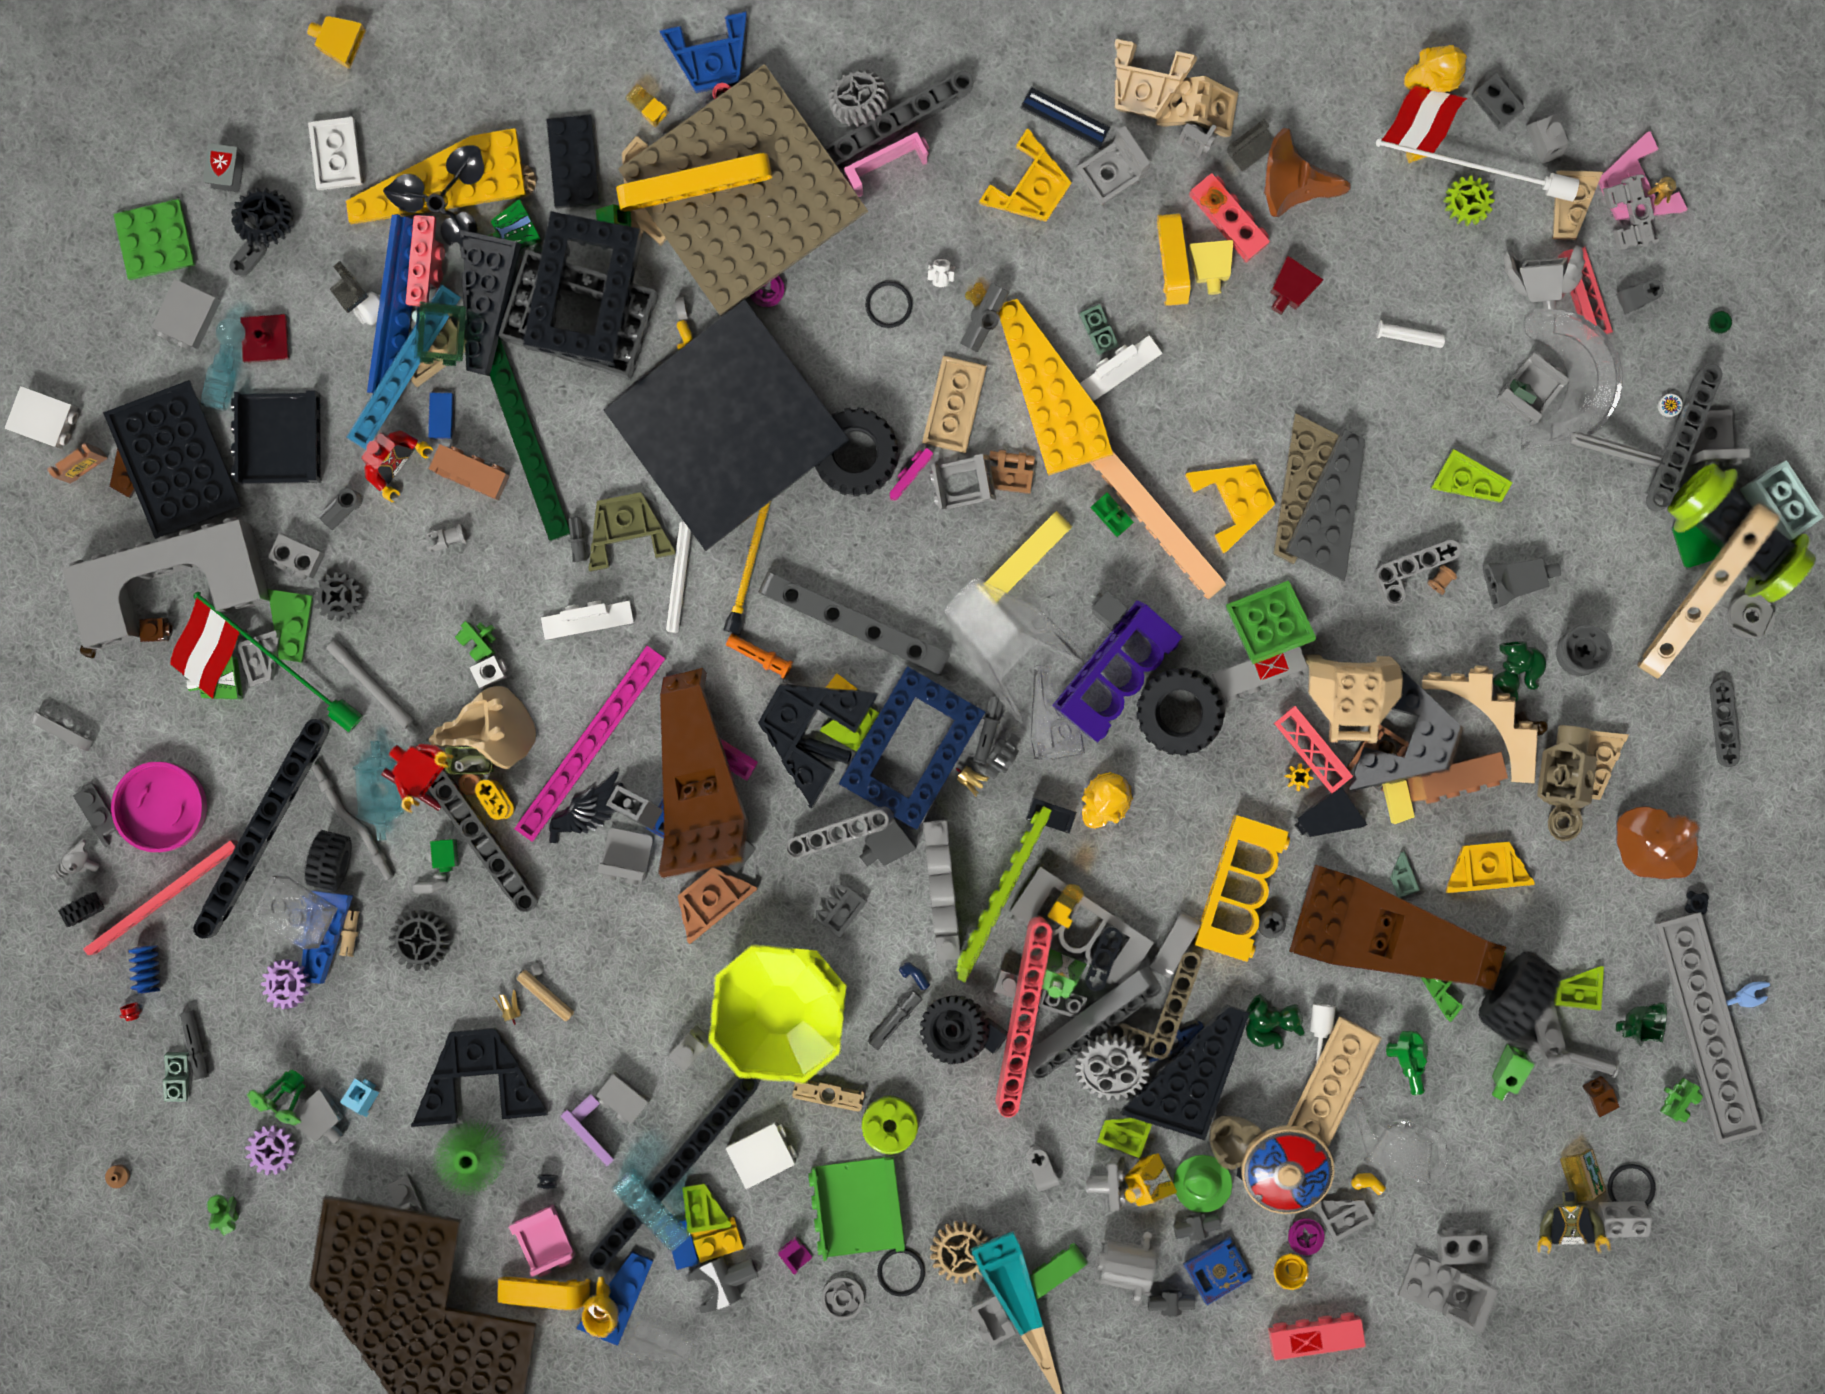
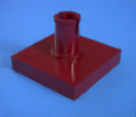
(265, 338)

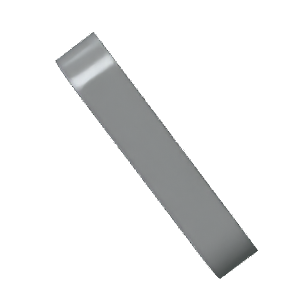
(57, 729)

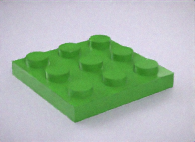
(154, 239)
(1270, 622)

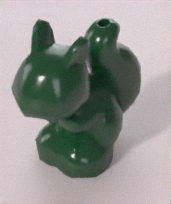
(1519, 660)
(1264, 1019)

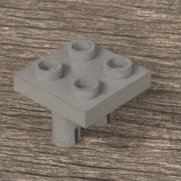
(1110, 1183)

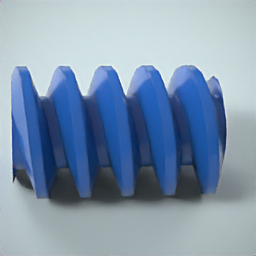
(144, 969)

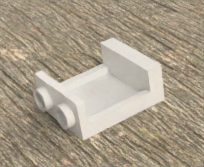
(42, 418)
(762, 1154)

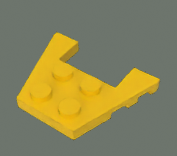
(1038, 189)
(1243, 495)

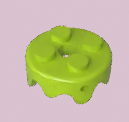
(895, 1109)

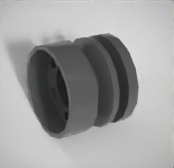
(1596, 648)

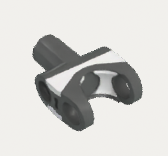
(723, 1280)

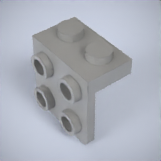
(626, 856)

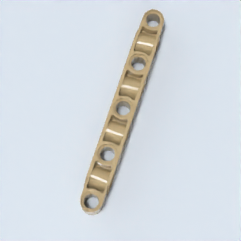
(1708, 590)

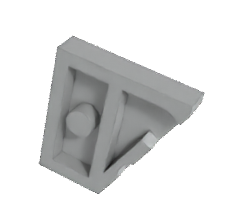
(257, 664)
(1344, 1216)

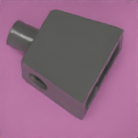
(887, 845)

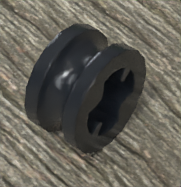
(547, 1181)

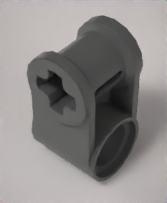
(1637, 296)

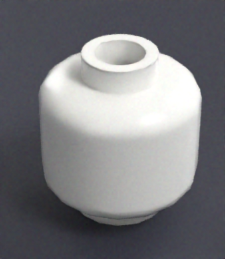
(368, 310)

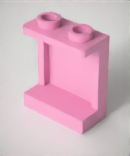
(543, 1241)

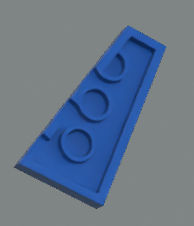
(318, 960)

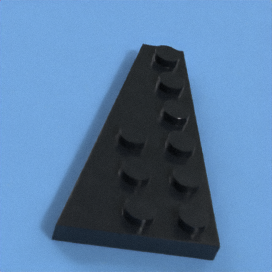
(486, 289)

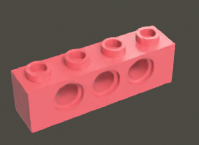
(1231, 229)

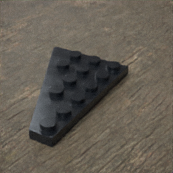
(1191, 1083)

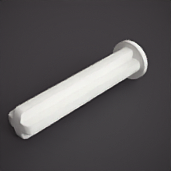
(1410, 335)

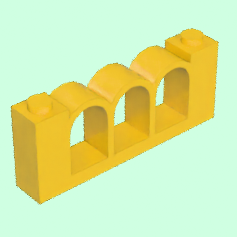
(1222, 941)

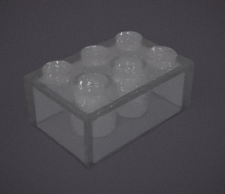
(295, 912)

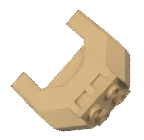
(1354, 693)

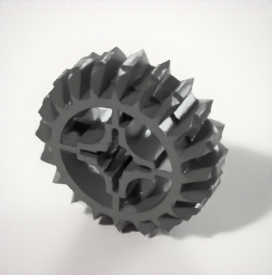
(421, 930)

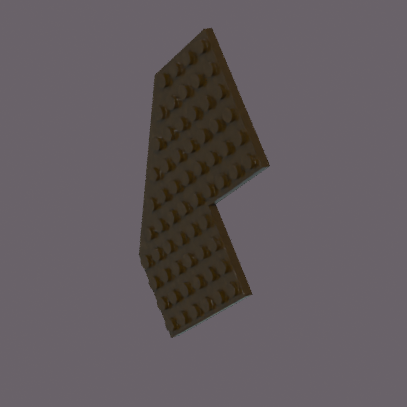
(389, 1288)

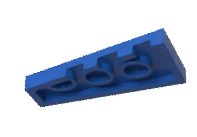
(625, 1291)

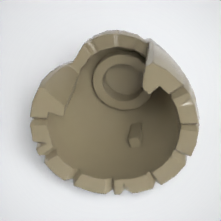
(1230, 1139)

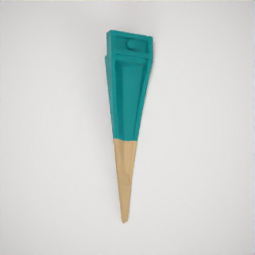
(1007, 1275)

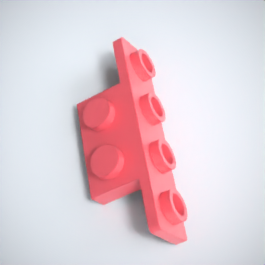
(425, 261)

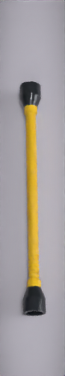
(735, 619)

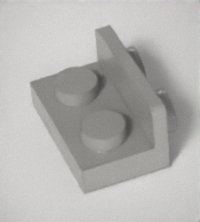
(1195, 140)

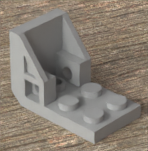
(1449, 1291)

